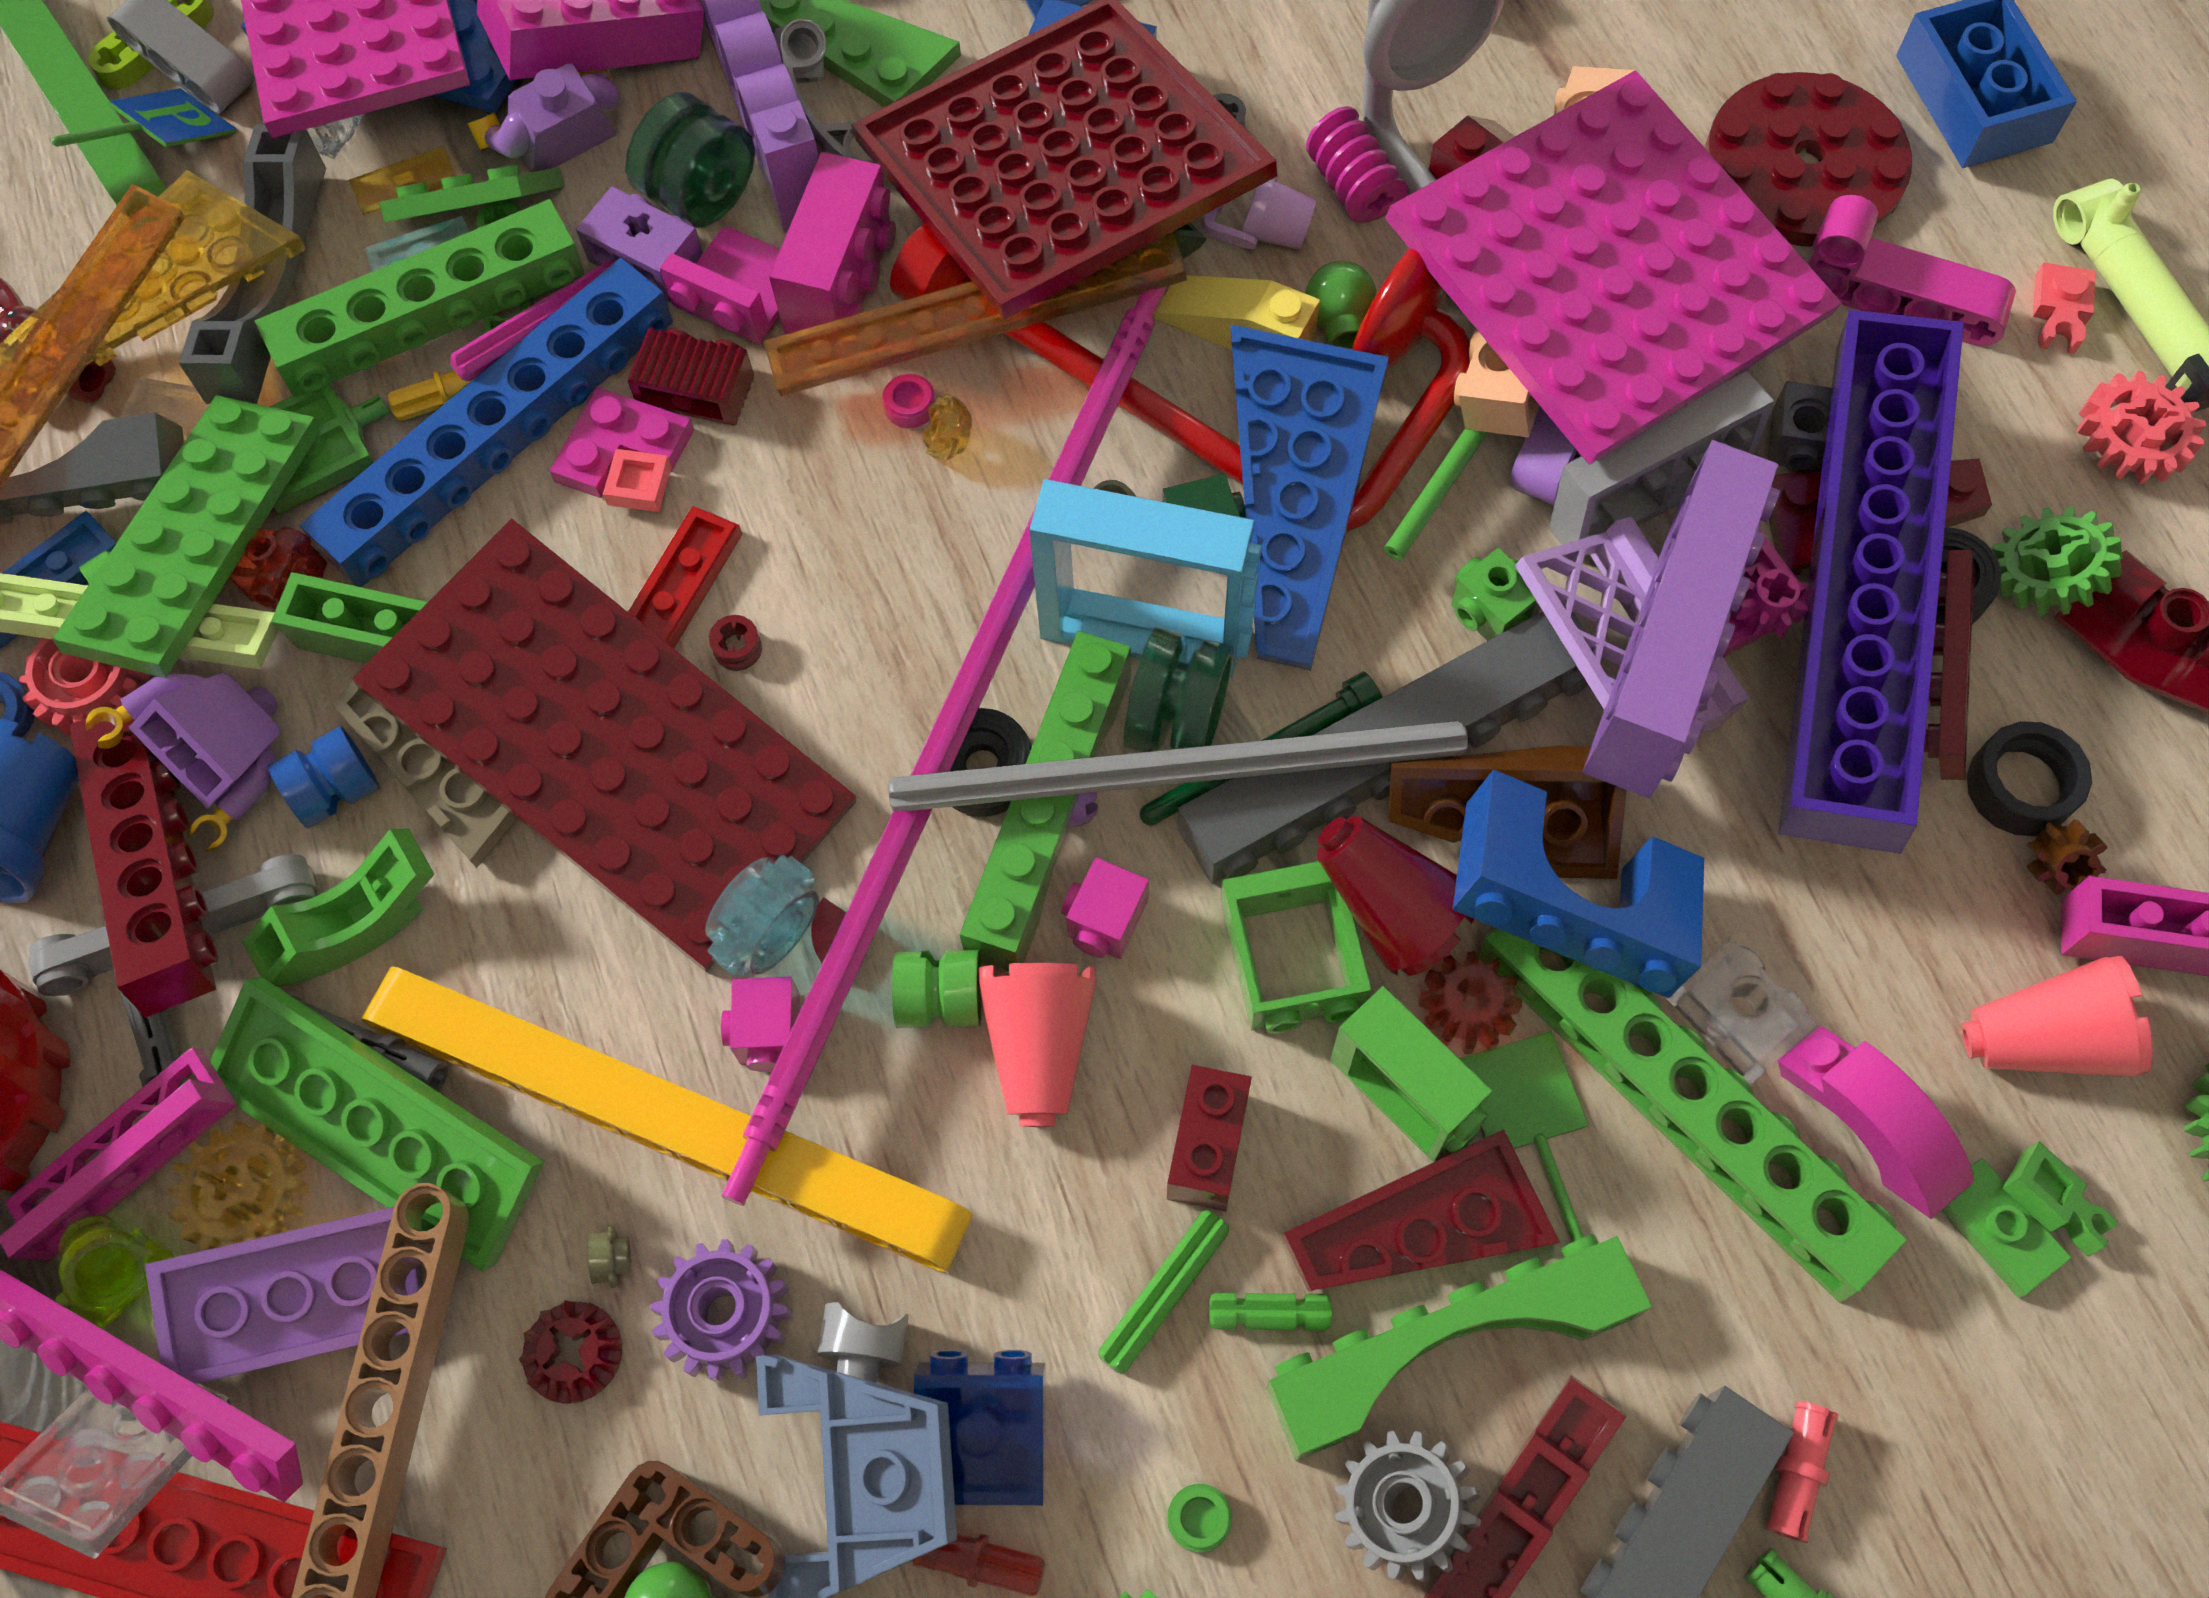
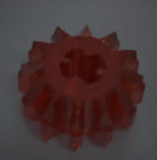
(1488, 1017)

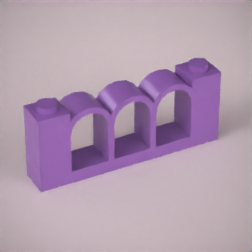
(764, 100)

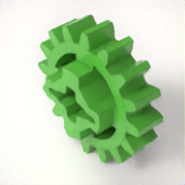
(2058, 560)

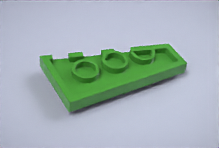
(869, 48)

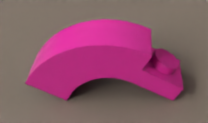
(1889, 1114)

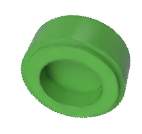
(1199, 1518)

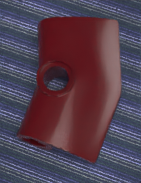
(2138, 637)

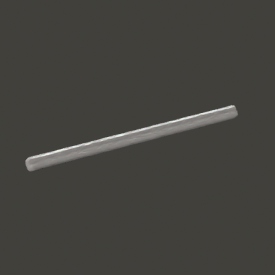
(1176, 766)

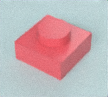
(637, 480)

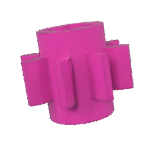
(1772, 601)

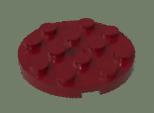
(1839, 123)

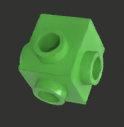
(1492, 595)

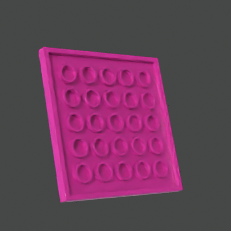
(1612, 264)

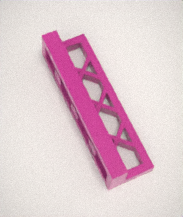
(123, 1164)

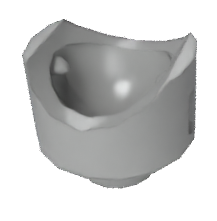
(859, 1345)

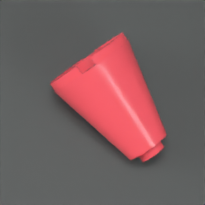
(2066, 1025)
(1037, 1034)

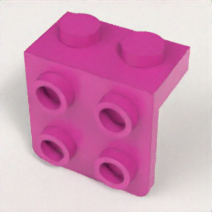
(727, 284)

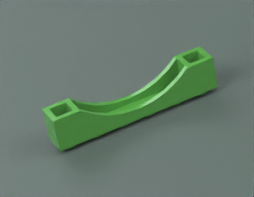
(1030, 838)
(1573, 1297)

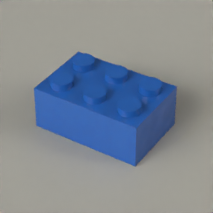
(1985, 79)

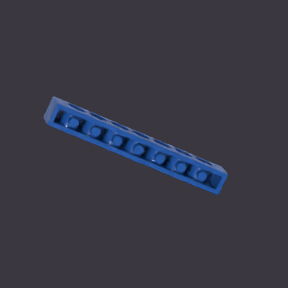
(559, 358)

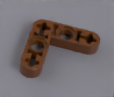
(670, 1523)

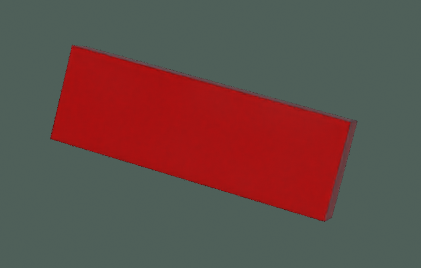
(685, 574)

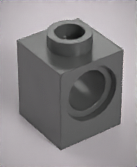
(1798, 409)

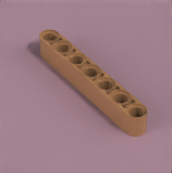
(372, 1376)

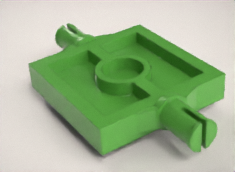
(337, 450)

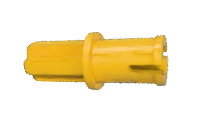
(425, 395)

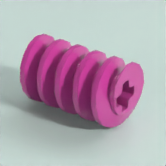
(1354, 165)

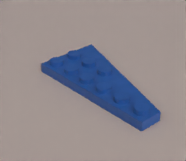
(1302, 452)

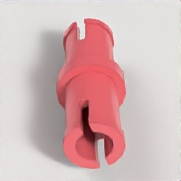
(1802, 1471)

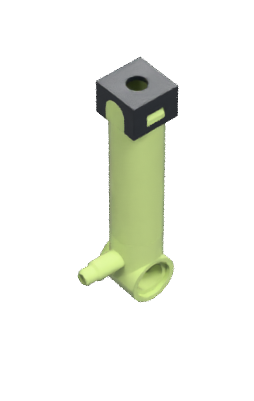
(2103, 226)

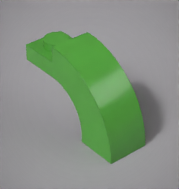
(346, 921)

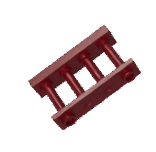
(1951, 686)

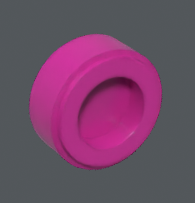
(908, 400)

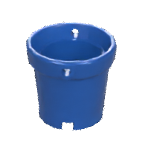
(34, 793)

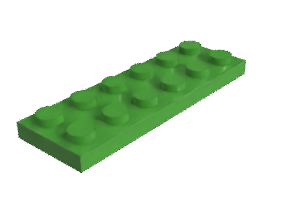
(187, 537)
(369, 1116)

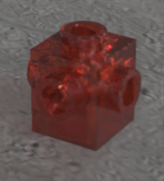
(271, 559)

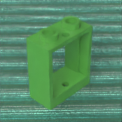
(1281, 891)
(1411, 1076)

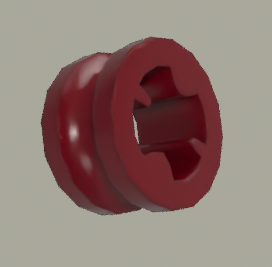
(737, 626)

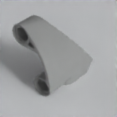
(802, 52)

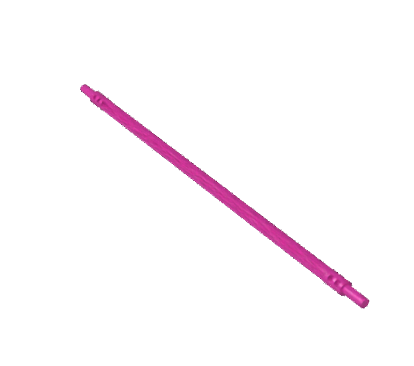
(937, 756)

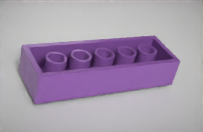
(1684, 622)

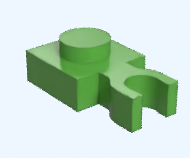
(2055, 1198)

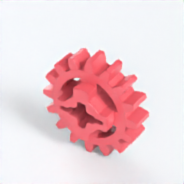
(2141, 427)

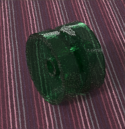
(690, 159)
(1169, 694)

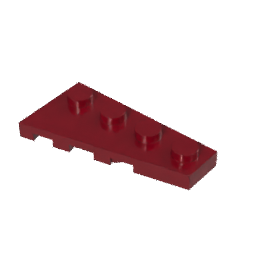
(1796, 508)
(1437, 1216)

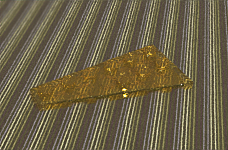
(209, 251)

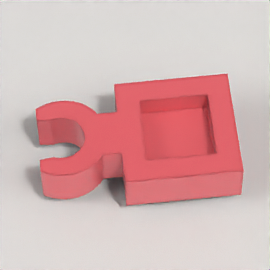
(2067, 300)

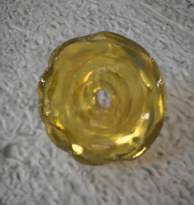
(948, 428)

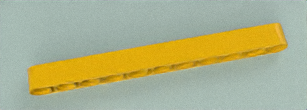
(666, 1118)

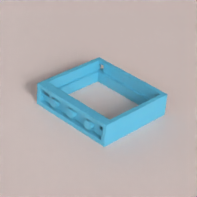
(1144, 530)

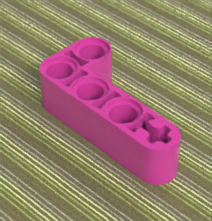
(1903, 281)

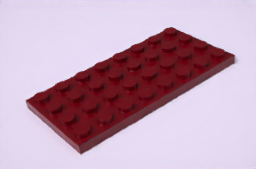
(600, 736)

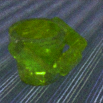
(105, 1267)

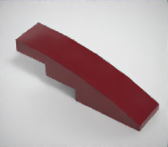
(1532, 1495)

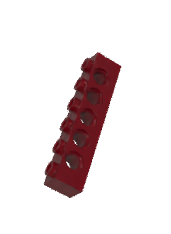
(144, 871)

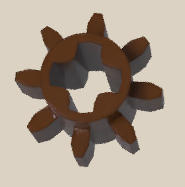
(2066, 856)

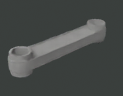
(66, 961)

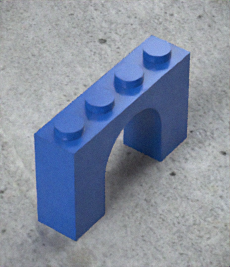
(1512, 887)

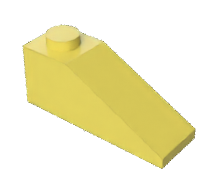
(1210, 304)

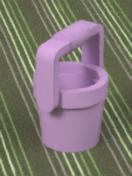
(1274, 217)

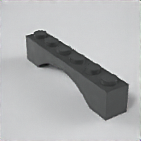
(225, 347)
(113, 462)

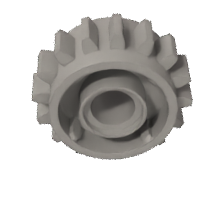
(1371, 1499)

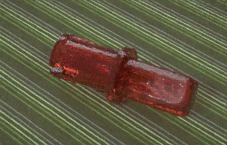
(987, 1563)

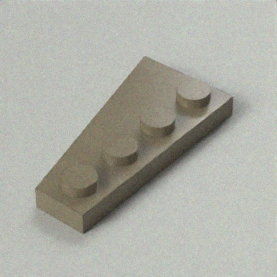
(447, 795)

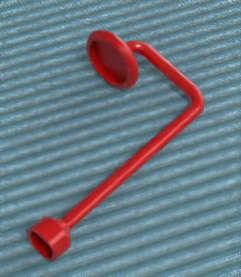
(1394, 325)

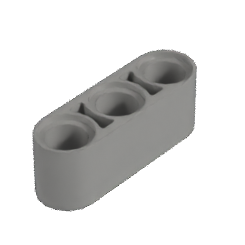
(182, 51)

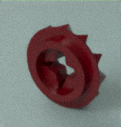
(599, 1353)

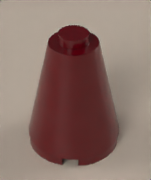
(1393, 894)

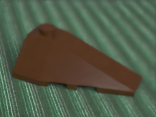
(1580, 811)

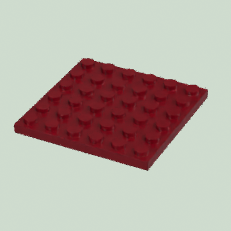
(1062, 154)

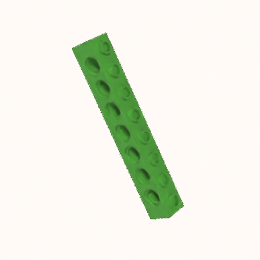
(1741, 1171)

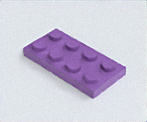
(268, 1297)

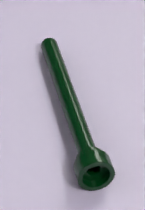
(1355, 694)

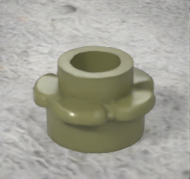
(608, 1257)

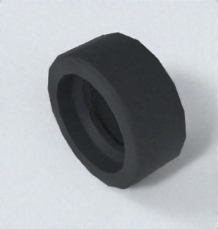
(2051, 747)

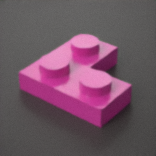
(612, 424)

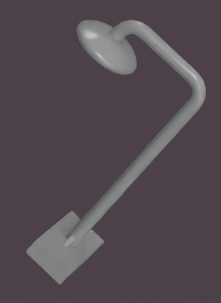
(1417, 46)

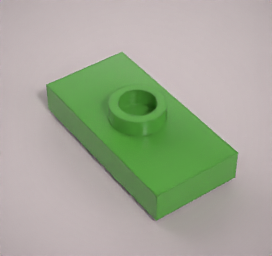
(2005, 1232)

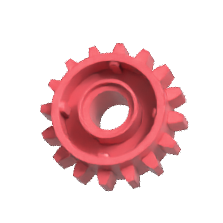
(63, 693)

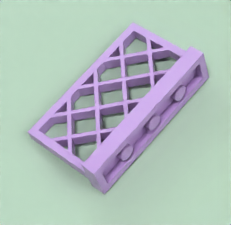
(1626, 571)

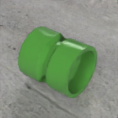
(936, 989)

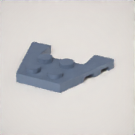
(882, 1474)

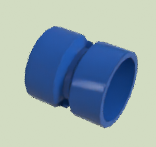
(323, 777)

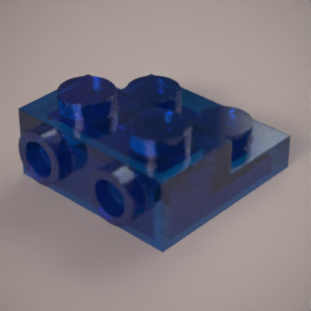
(993, 1424)

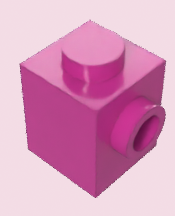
(1105, 909)
(760, 1020)

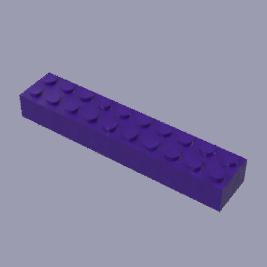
(1873, 584)

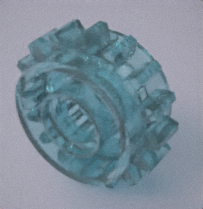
(762, 915)

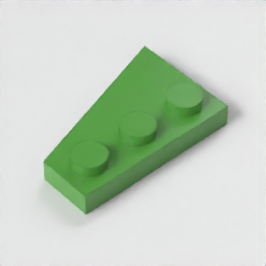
(462, 192)

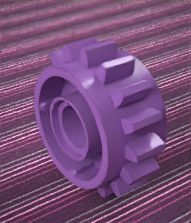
(693, 1291)

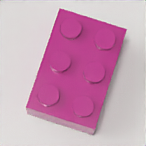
(833, 244)

